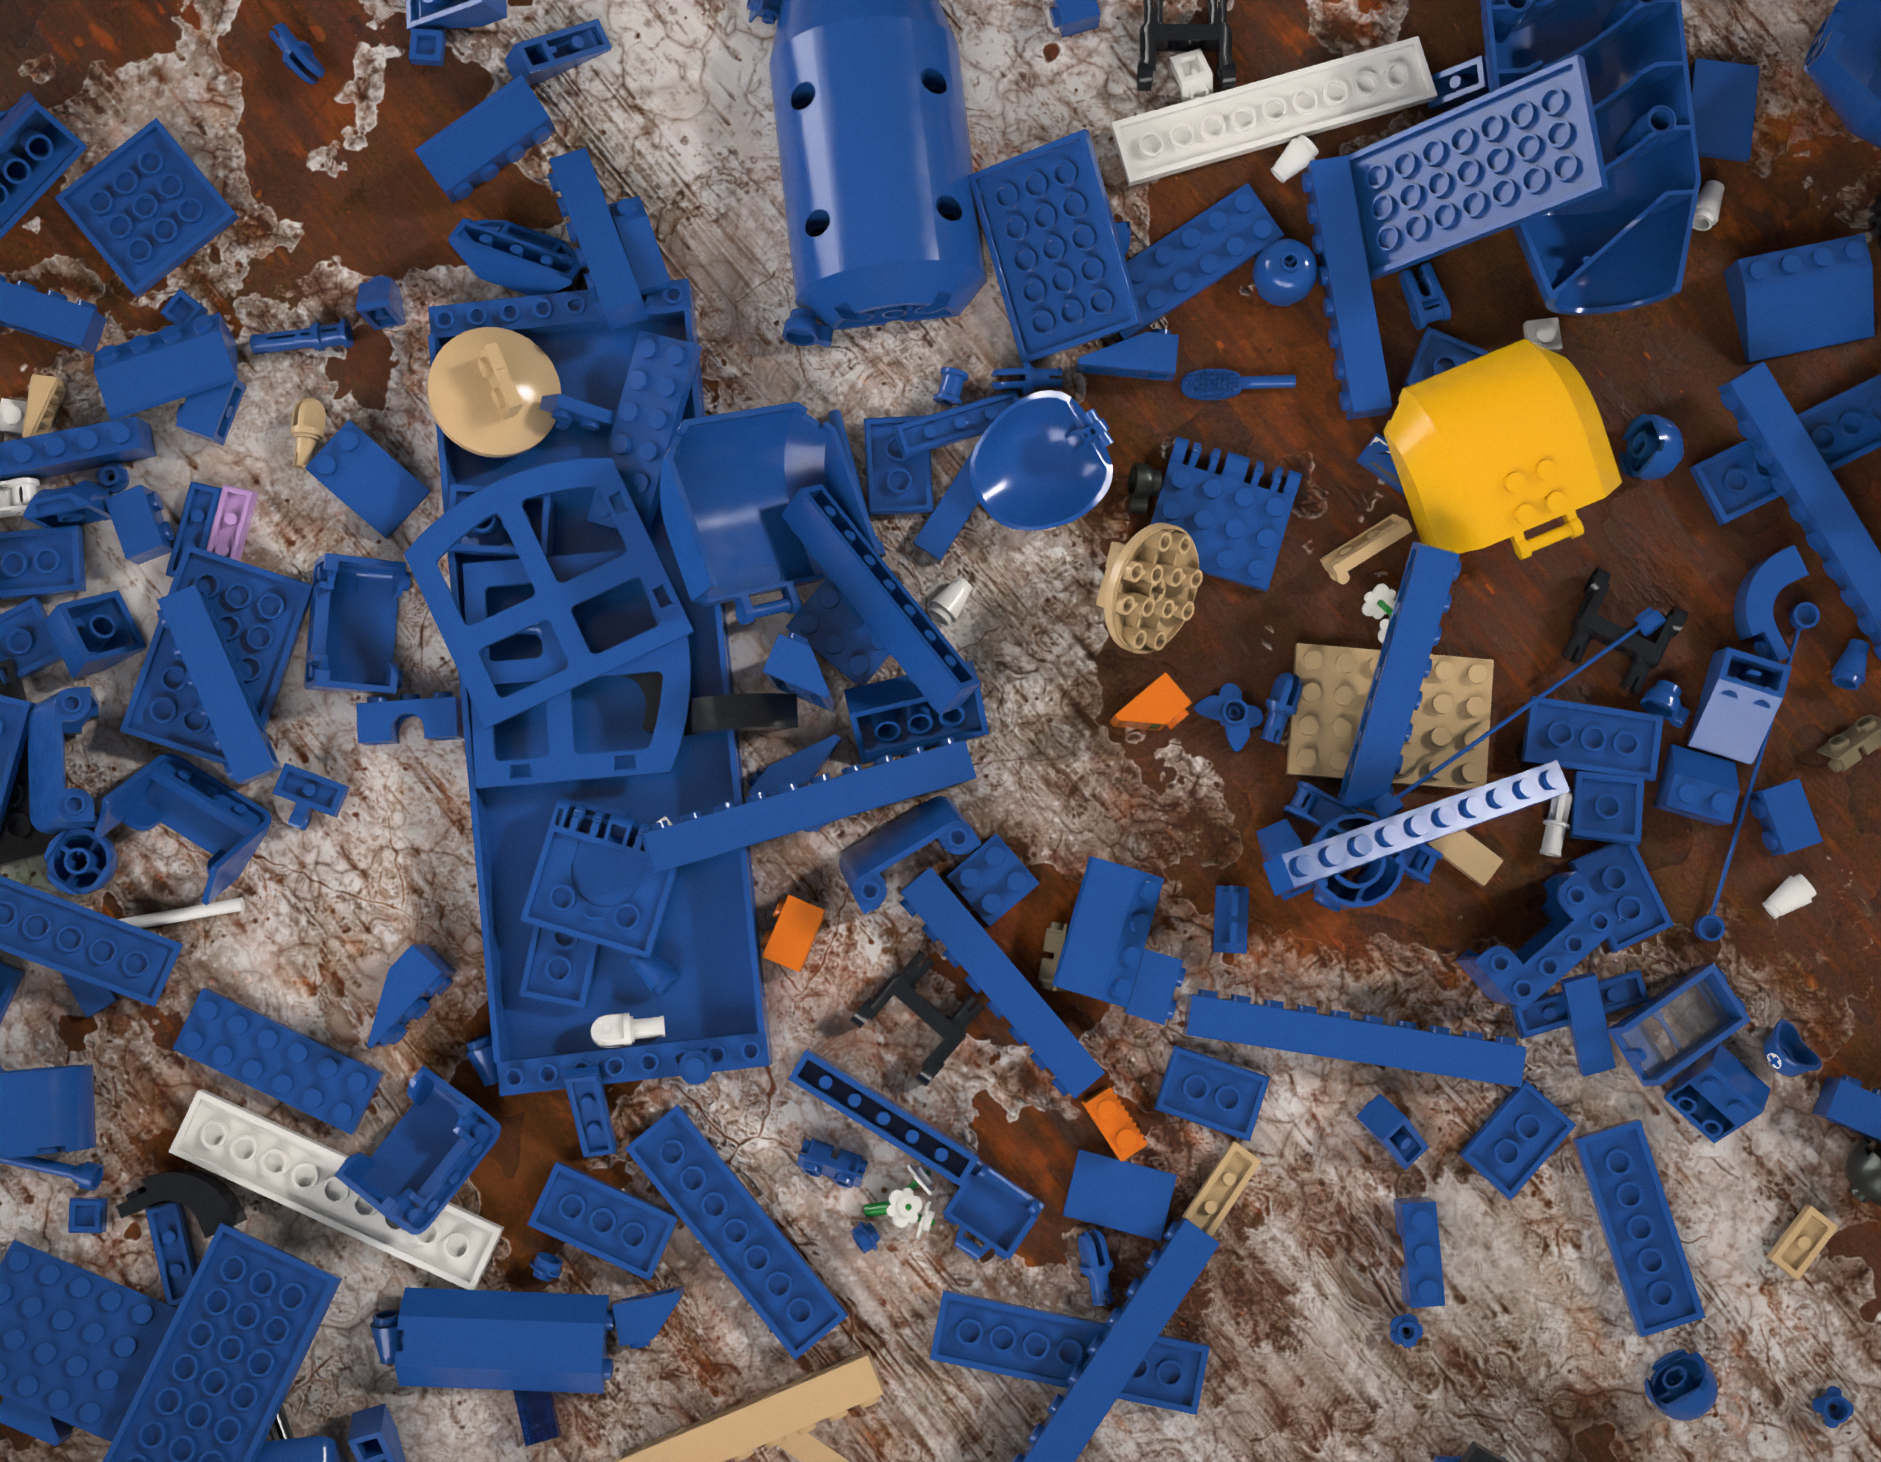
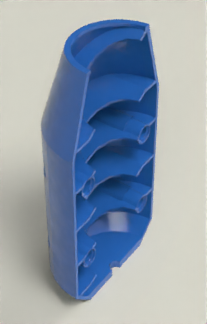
(875, 161)
(1634, 238)

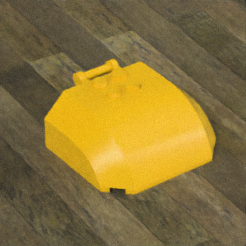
(1501, 450)

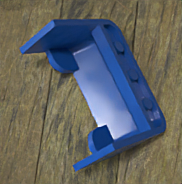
(196, 808)

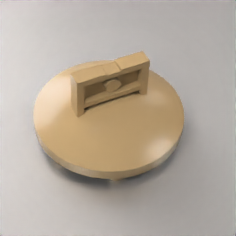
(490, 392)
(1150, 587)

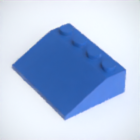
(1803, 298)

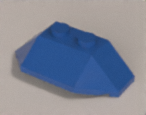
(515, 256)

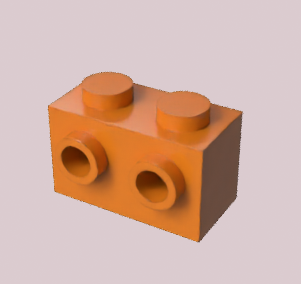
(793, 932)

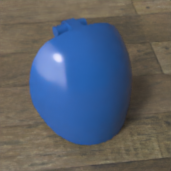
(1042, 462)

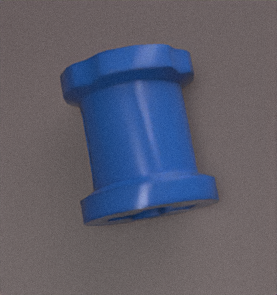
(951, 387)

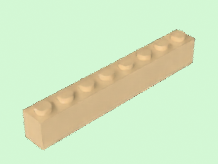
(769, 1416)

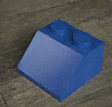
(94, 633)
(1698, 786)

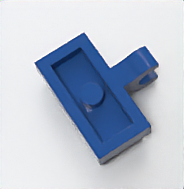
(567, 409)
(309, 793)

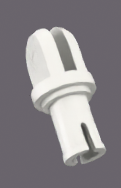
(622, 1030)

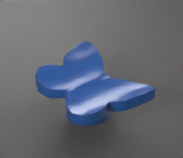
(1231, 713)

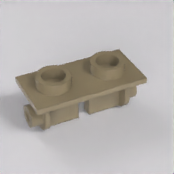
(1844, 746)
(1053, 943)

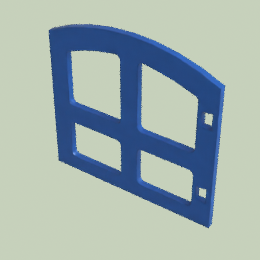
(551, 599)
(563, 761)

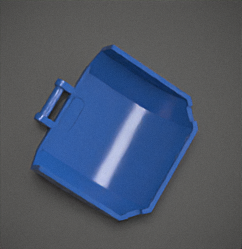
(726, 496)

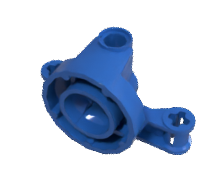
(1374, 880)

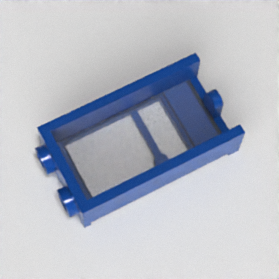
(1679, 1025)

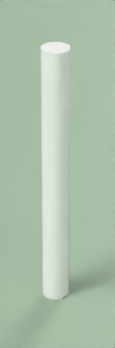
(186, 913)

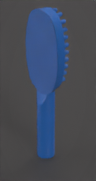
(1224, 383)

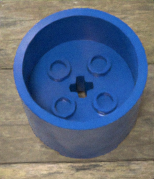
(47, 1110)

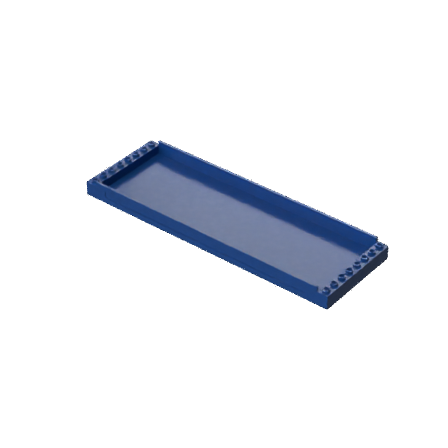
(712, 908)

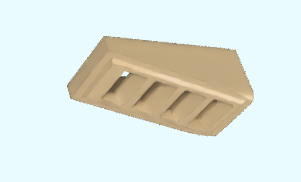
(43, 403)

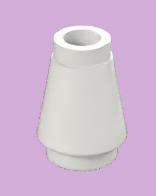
(1294, 158)
(1708, 205)
(949, 603)
(1789, 896)

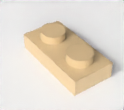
(1802, 1242)

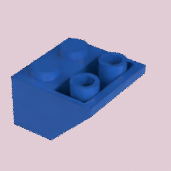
(1718, 1094)

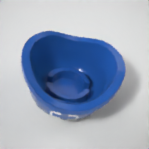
(1788, 1052)

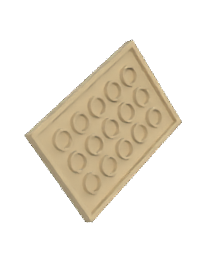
(1450, 716)

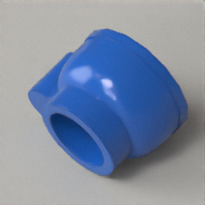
(803, 329)
(1665, 701)

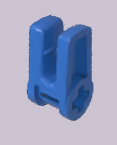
(1424, 308)

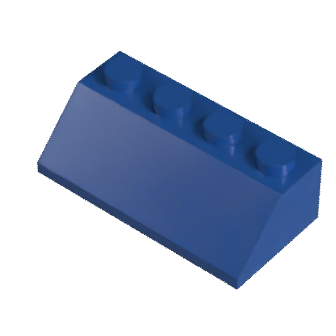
(486, 139)
(32, 157)
(166, 365)
(796, 671)
(897, 717)
(1108, 931)

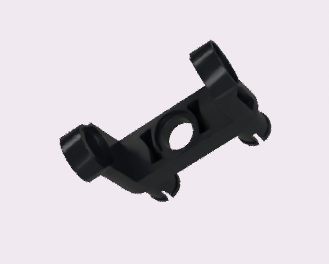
(1213, 36)
(1642, 652)
(950, 1028)

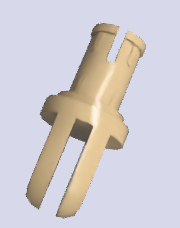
(307, 429)

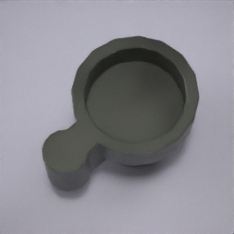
(1142, 483)

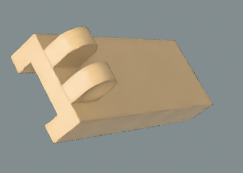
(1364, 546)
(1468, 856)
(1221, 1188)

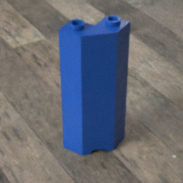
(504, 1340)

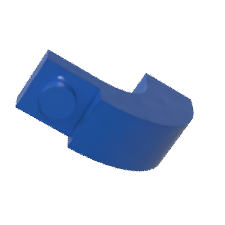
(1756, 601)

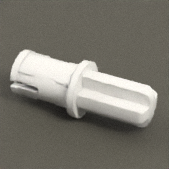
(1556, 825)

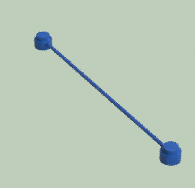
(1390, 805)
(1711, 926)

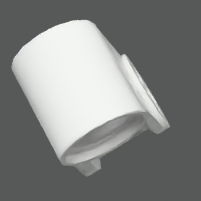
(16, 495)

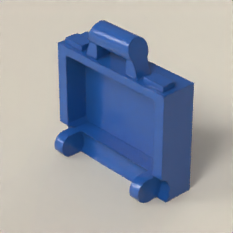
(992, 1211)

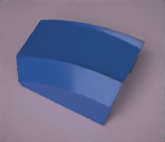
(69, 505)

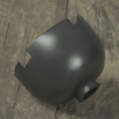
(1864, 1172)

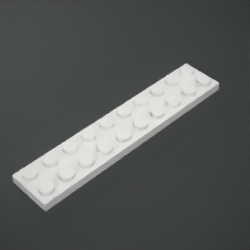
(1273, 111)
(302, 1177)

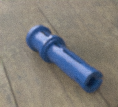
(315, 337)

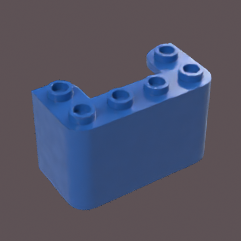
(1575, 929)

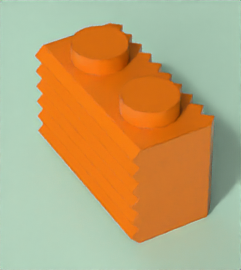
(1115, 1122)

